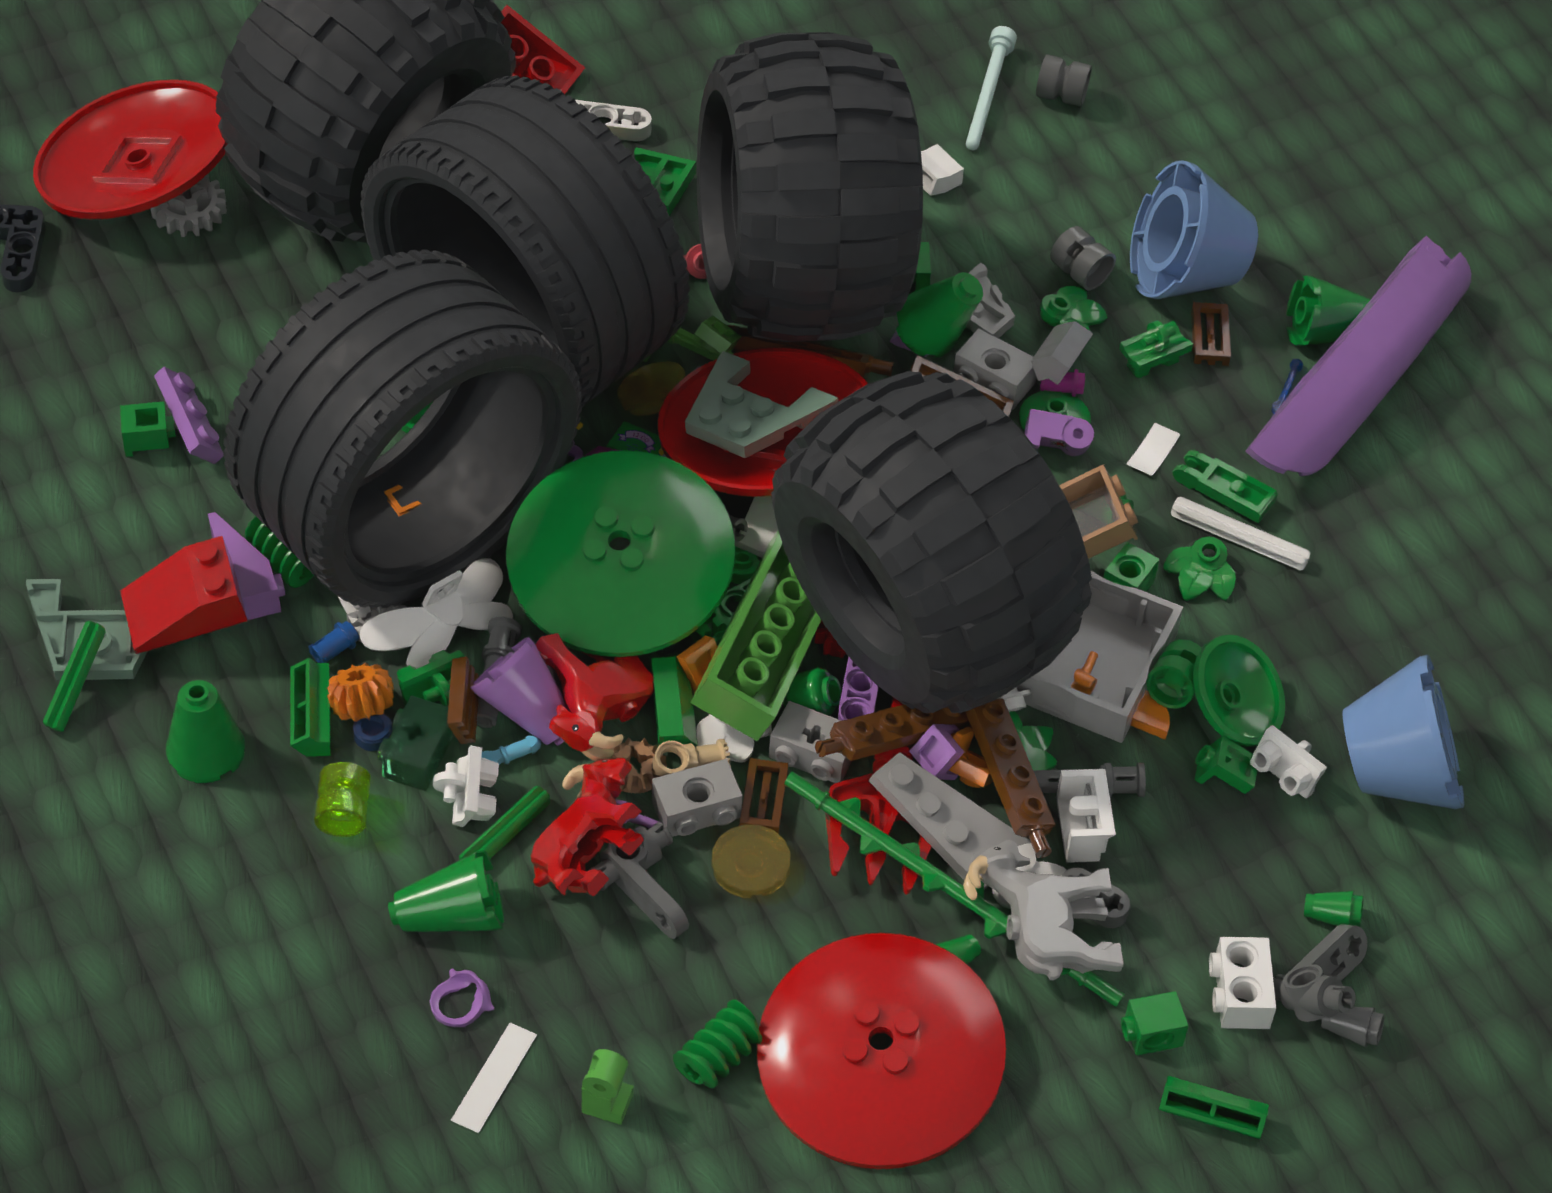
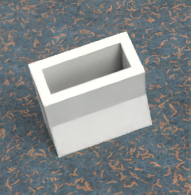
(940, 171)

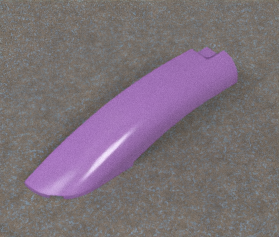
(1363, 362)

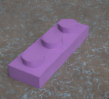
(189, 415)

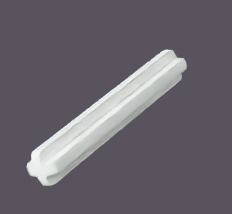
(1240, 533)

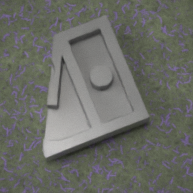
(992, 312)

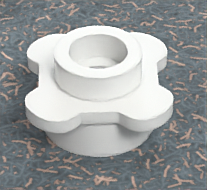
(1015, 700)

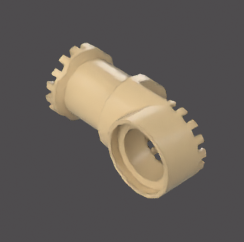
(689, 755)

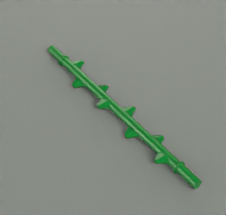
(933, 879)

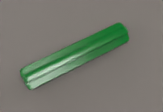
(74, 676)
(510, 823)

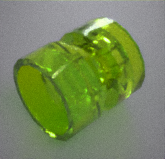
(342, 799)

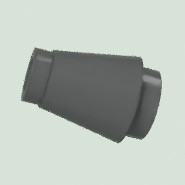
(1359, 1025)

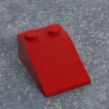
(538, 55)
(184, 597)

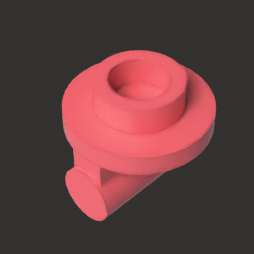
(695, 262)

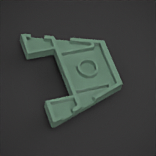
(741, 419)
(62, 629)

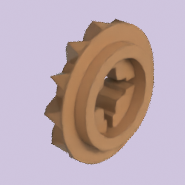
(644, 753)

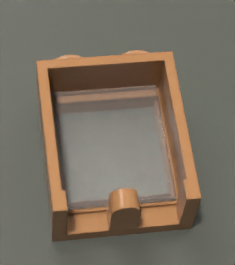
(1099, 510)

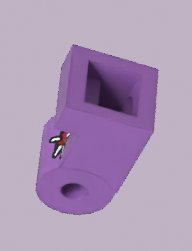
(1059, 431)

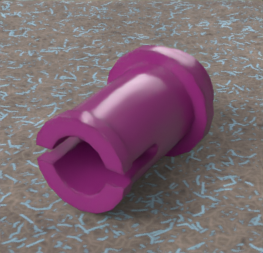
(1071, 383)

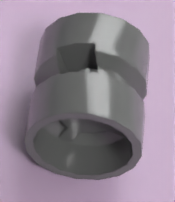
(1062, 80)
(1083, 258)

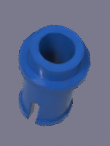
(335, 642)

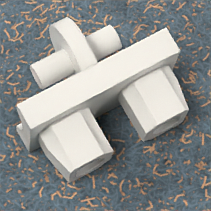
(1289, 762)
(461, 786)

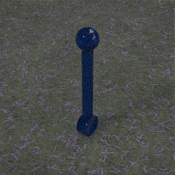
(1295, 365)

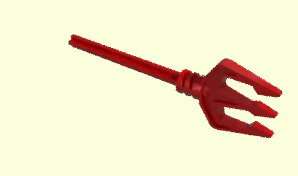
(880, 814)

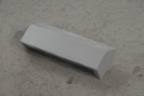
(1060, 351)

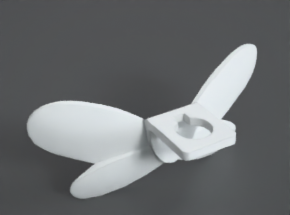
(430, 628)

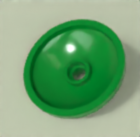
(1238, 689)

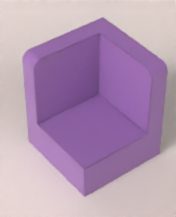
(938, 751)

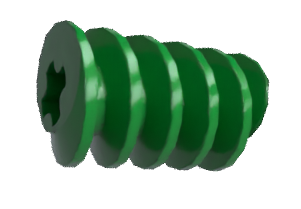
(279, 556)
(718, 1045)

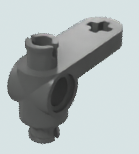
(639, 885)
(1315, 984)

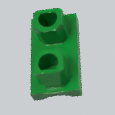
(1157, 346)
(429, 681)

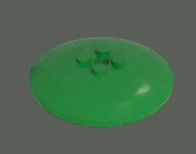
(628, 597)

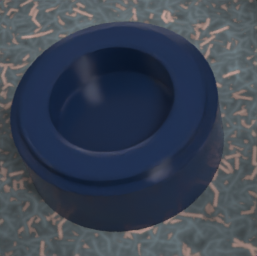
(370, 733)

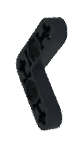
(21, 234)

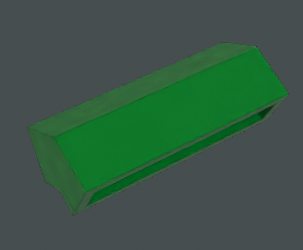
(672, 702)
(310, 708)
(1215, 1099)

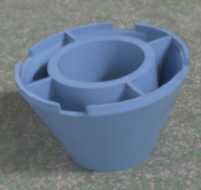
(1190, 235)
(1404, 739)

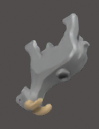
(1045, 912)

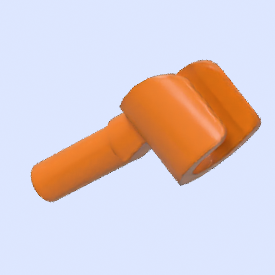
(1082, 679)

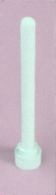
(1001, 44)

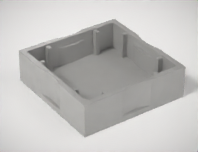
(1128, 635)

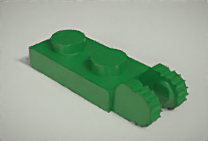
(1225, 485)

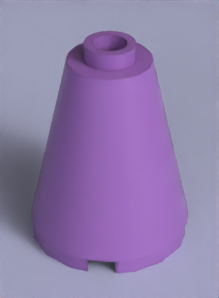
(523, 690)

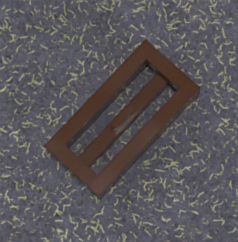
(1210, 354)
(463, 701)
(768, 767)

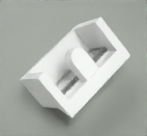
(1084, 814)

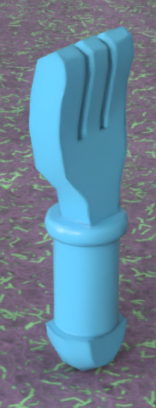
(513, 751)

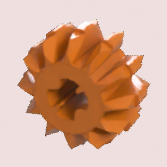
(360, 692)

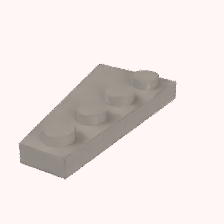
(941, 814)

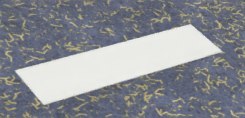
(493, 1077)

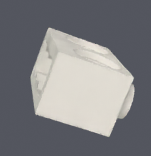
(1249, 982)

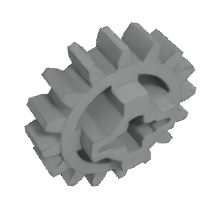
(192, 209)

